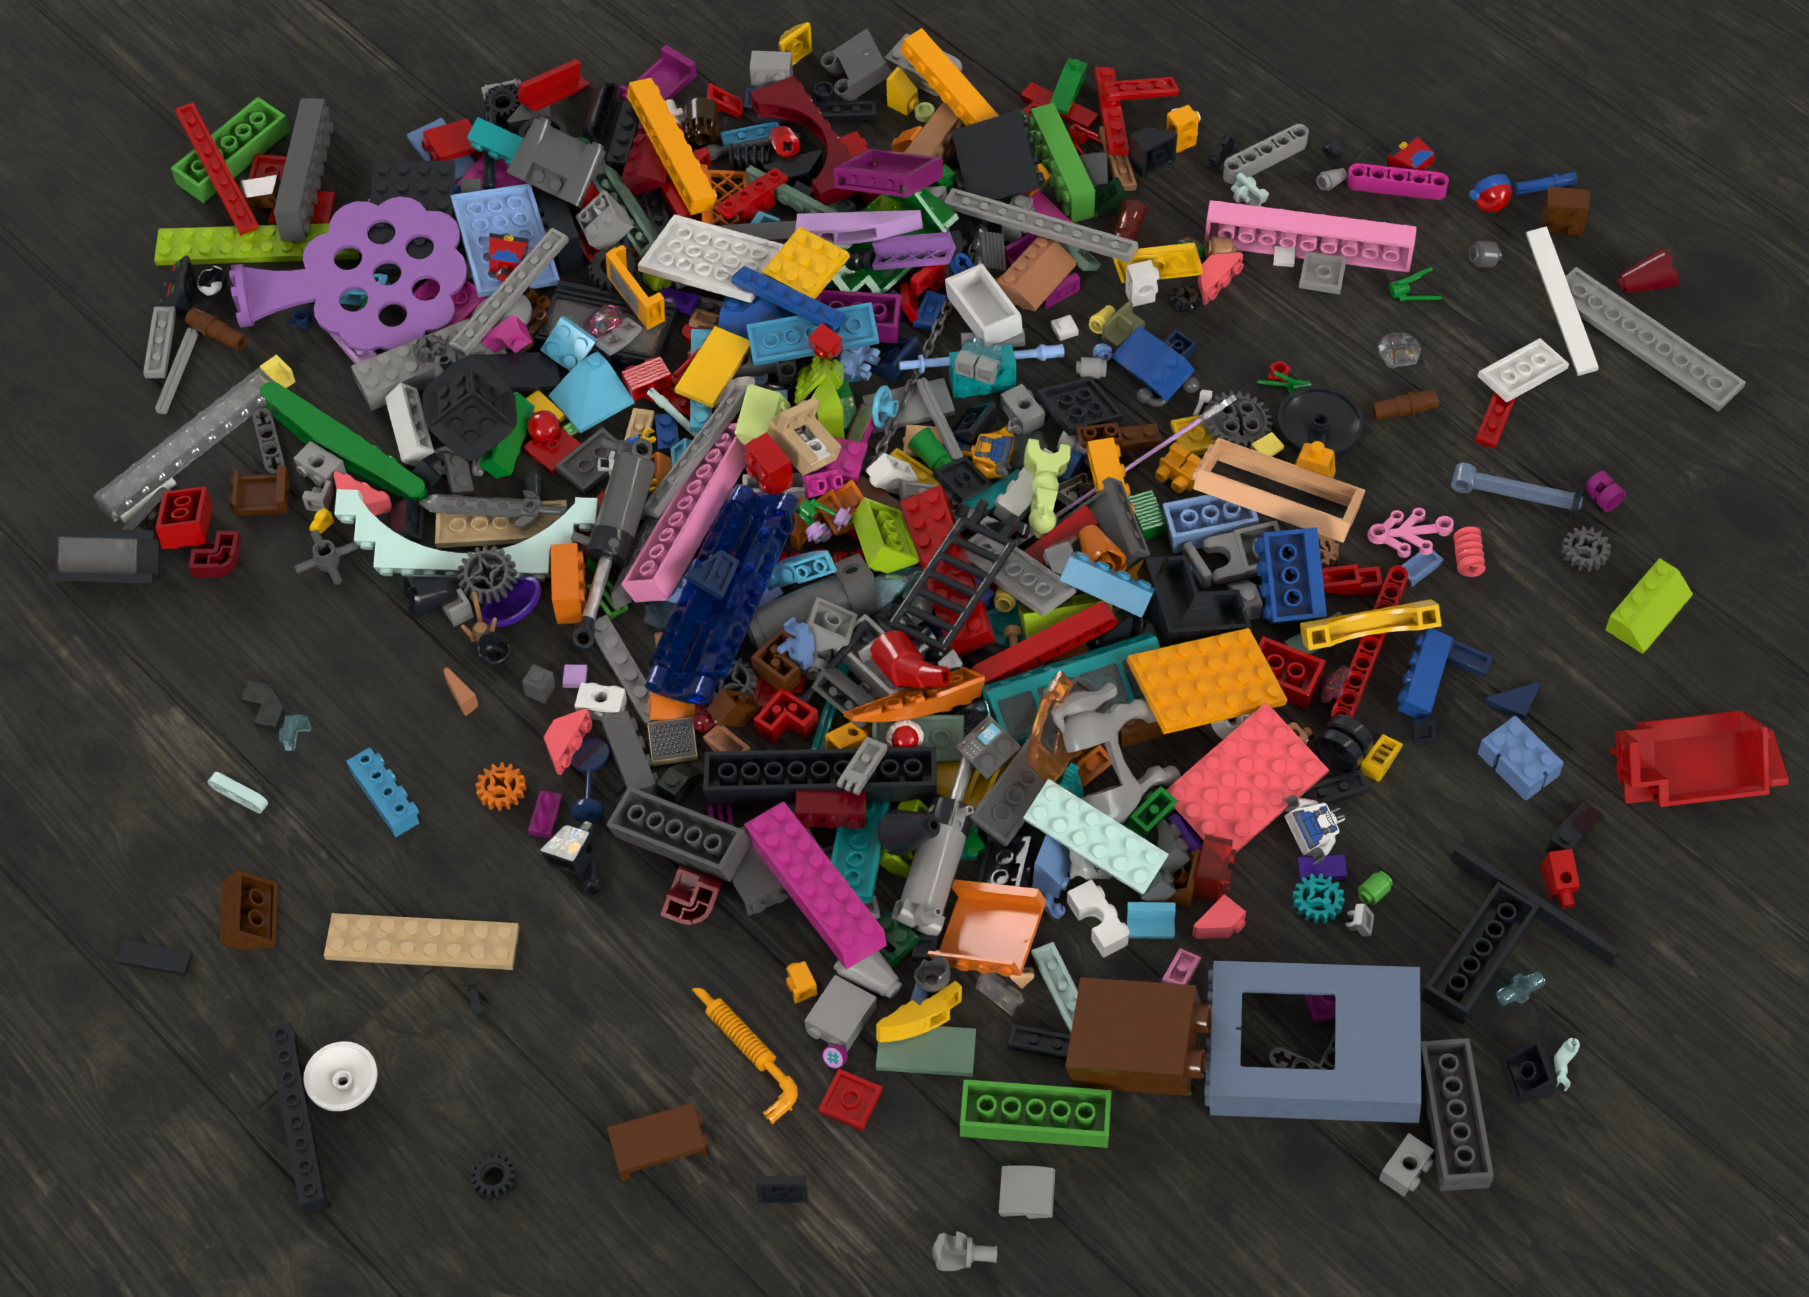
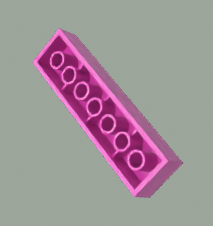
(815, 885)

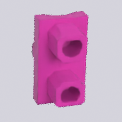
(822, 482)

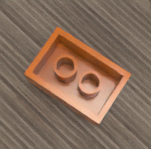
(568, 582)

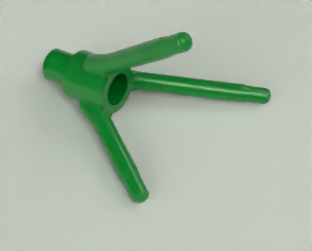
(1292, 384)

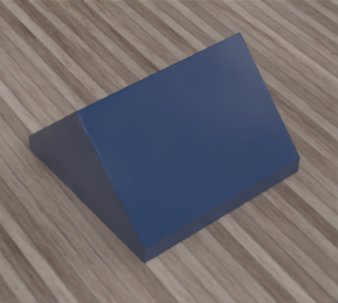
(888, 366)

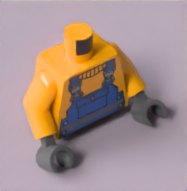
(994, 450)

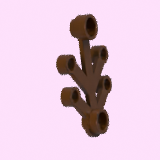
(538, 313)

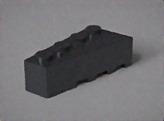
(556, 215)

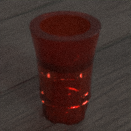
(1130, 219)

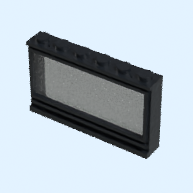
(578, 301)

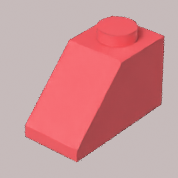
(1220, 920)

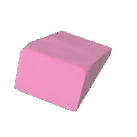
(1182, 968)

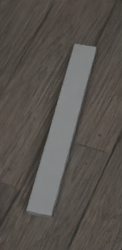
(508, 292)
(695, 452)

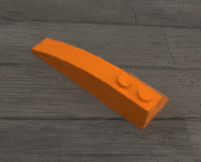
(916, 702)

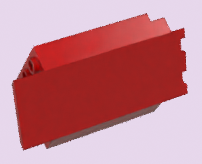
(1698, 759)

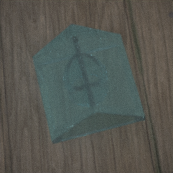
(893, 584)

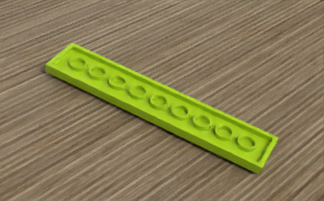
(225, 245)

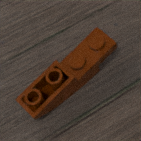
(1128, 438)

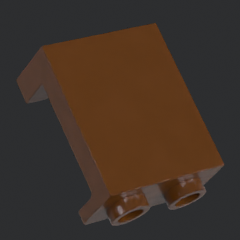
(260, 493)

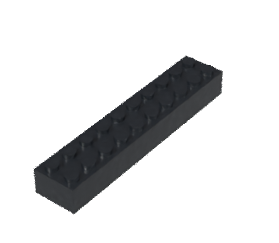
(777, 774)

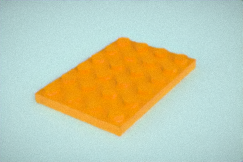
(1206, 680)

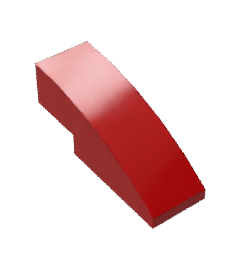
(1352, 580)

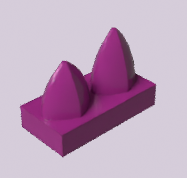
(545, 814)

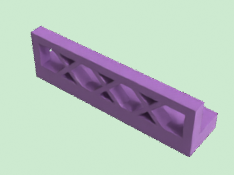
(913, 247)

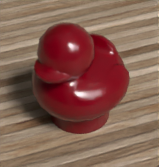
(702, 719)

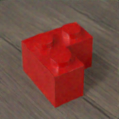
(784, 713)

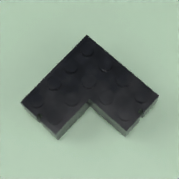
(1181, 611)

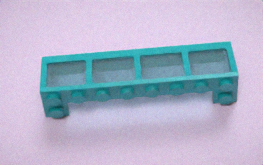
(1016, 699)

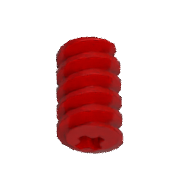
(781, 134)

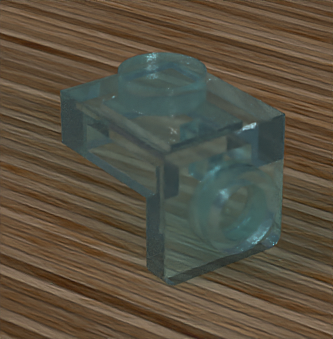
(291, 726)

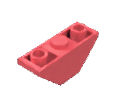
(1217, 273)
(376, 501)
(566, 737)

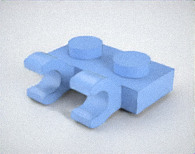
(853, 358)

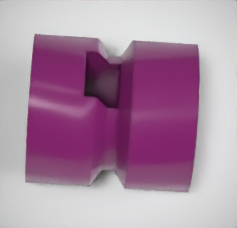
(1603, 489)

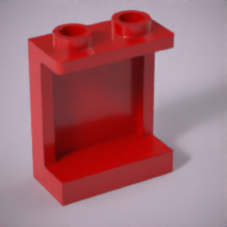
(449, 141)

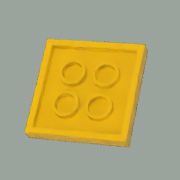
(806, 263)

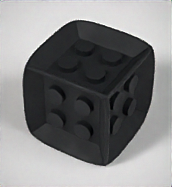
(469, 408)

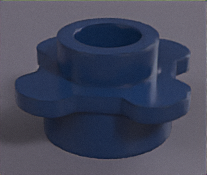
(301, 318)

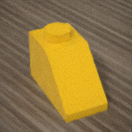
(901, 92)

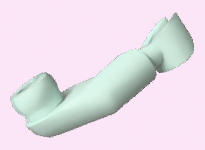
(1562, 1058)

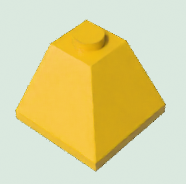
(797, 41)

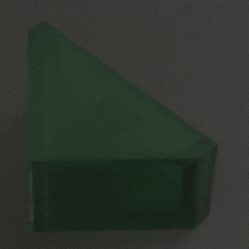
(1109, 199)

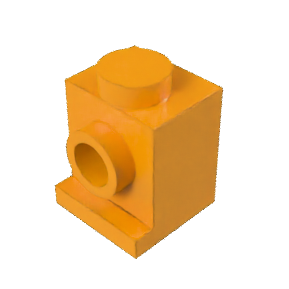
(800, 982)

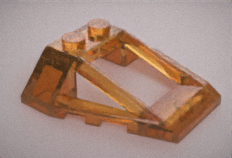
(1037, 756)

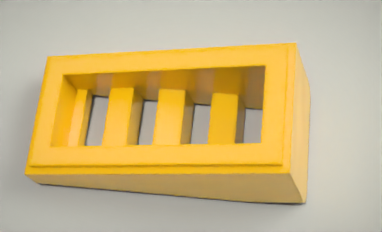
(1375, 769)

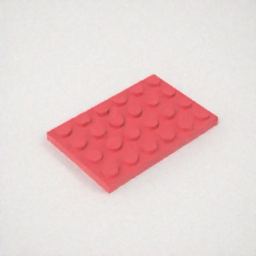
(1245, 778)

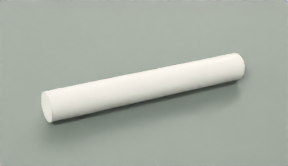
(131, 512)

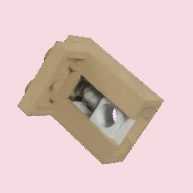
(804, 437)

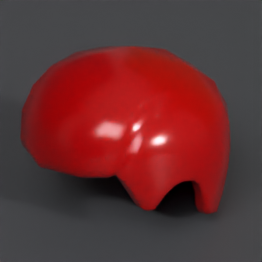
(543, 425)

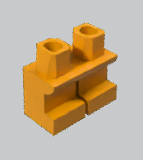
(1179, 467)

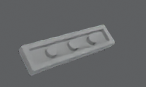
(159, 342)

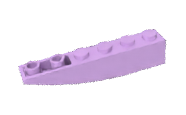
(860, 226)

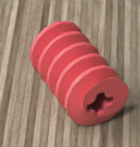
(1469, 551)

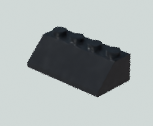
(620, 135)

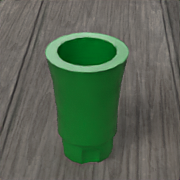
(929, 449)

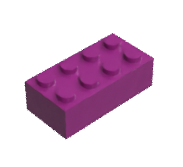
(885, 308)

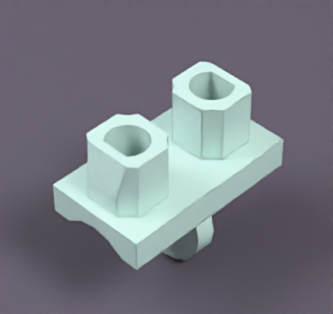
(1246, 191)

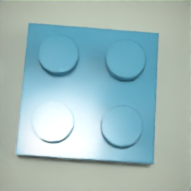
(568, 343)

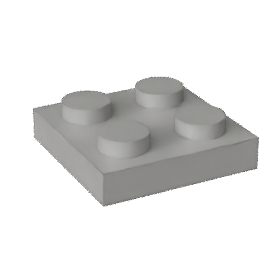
(1322, 272)

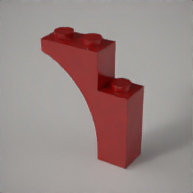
(671, 195)

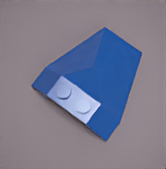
(738, 313)

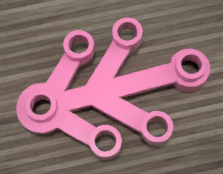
(1384, 534)

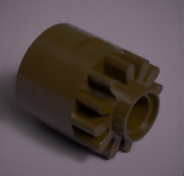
(701, 121)

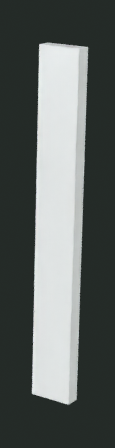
(1562, 301)

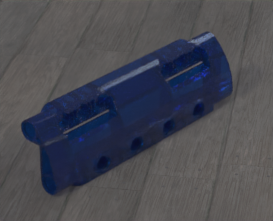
(724, 619)

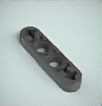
(267, 443)
(148, 513)

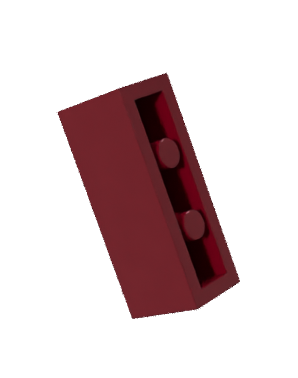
(831, 809)

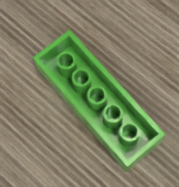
(238, 141)
(1063, 163)
(1035, 1113)

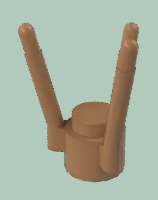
(480, 627)

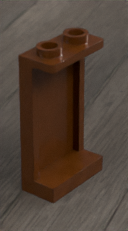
(657, 1139)

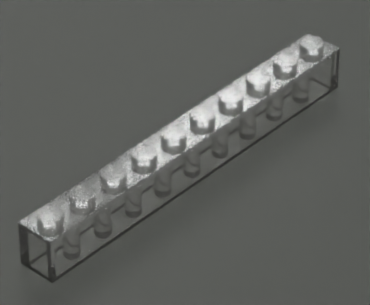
(183, 446)

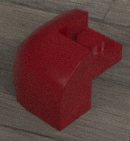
(216, 557)
(691, 896)

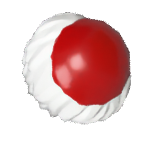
(904, 734)

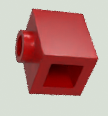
(825, 342)

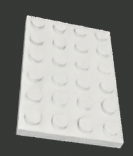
(706, 256)

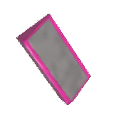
(862, 424)

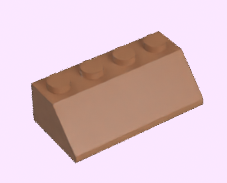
(1036, 273)

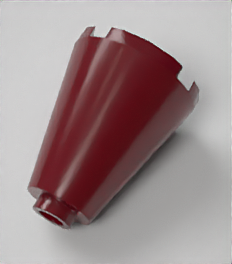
(1649, 274)

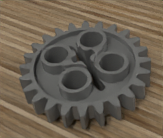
(1244, 429)

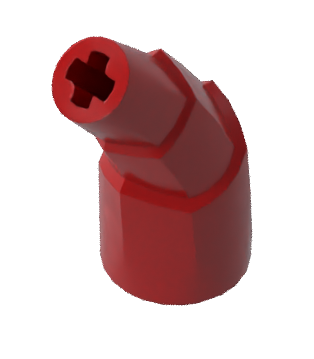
(904, 665)

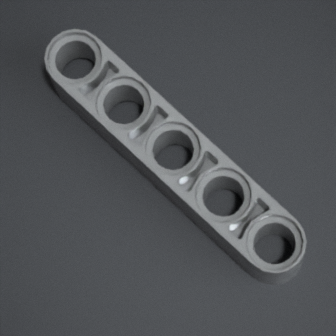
(1266, 153)

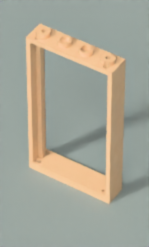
(1272, 504)

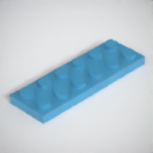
(788, 336)

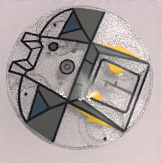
(1399, 349)

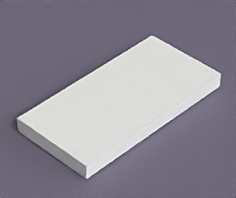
(1523, 370)

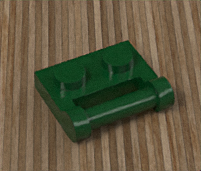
(898, 936)

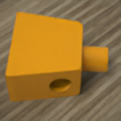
(1317, 459)
(847, 737)

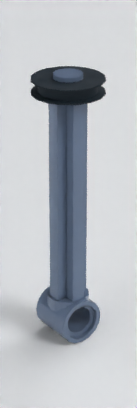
(1467, 478)

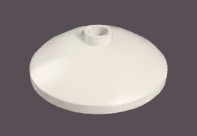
(332, 1066)

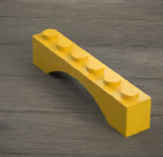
(1337, 629)

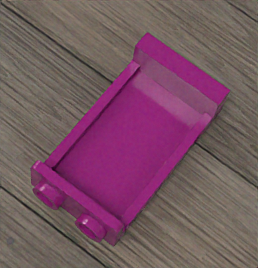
(669, 73)
(1068, 286)

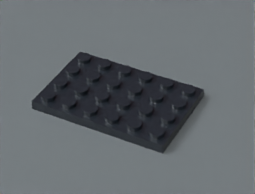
(423, 181)

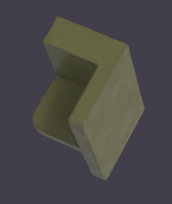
(1120, 326)

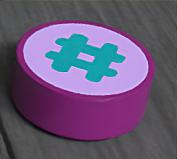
(834, 1056)

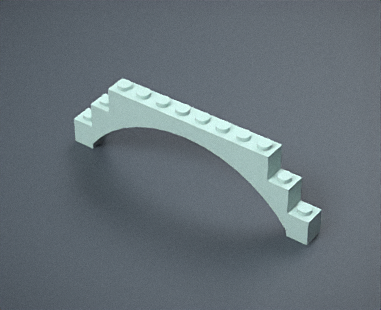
(406, 557)

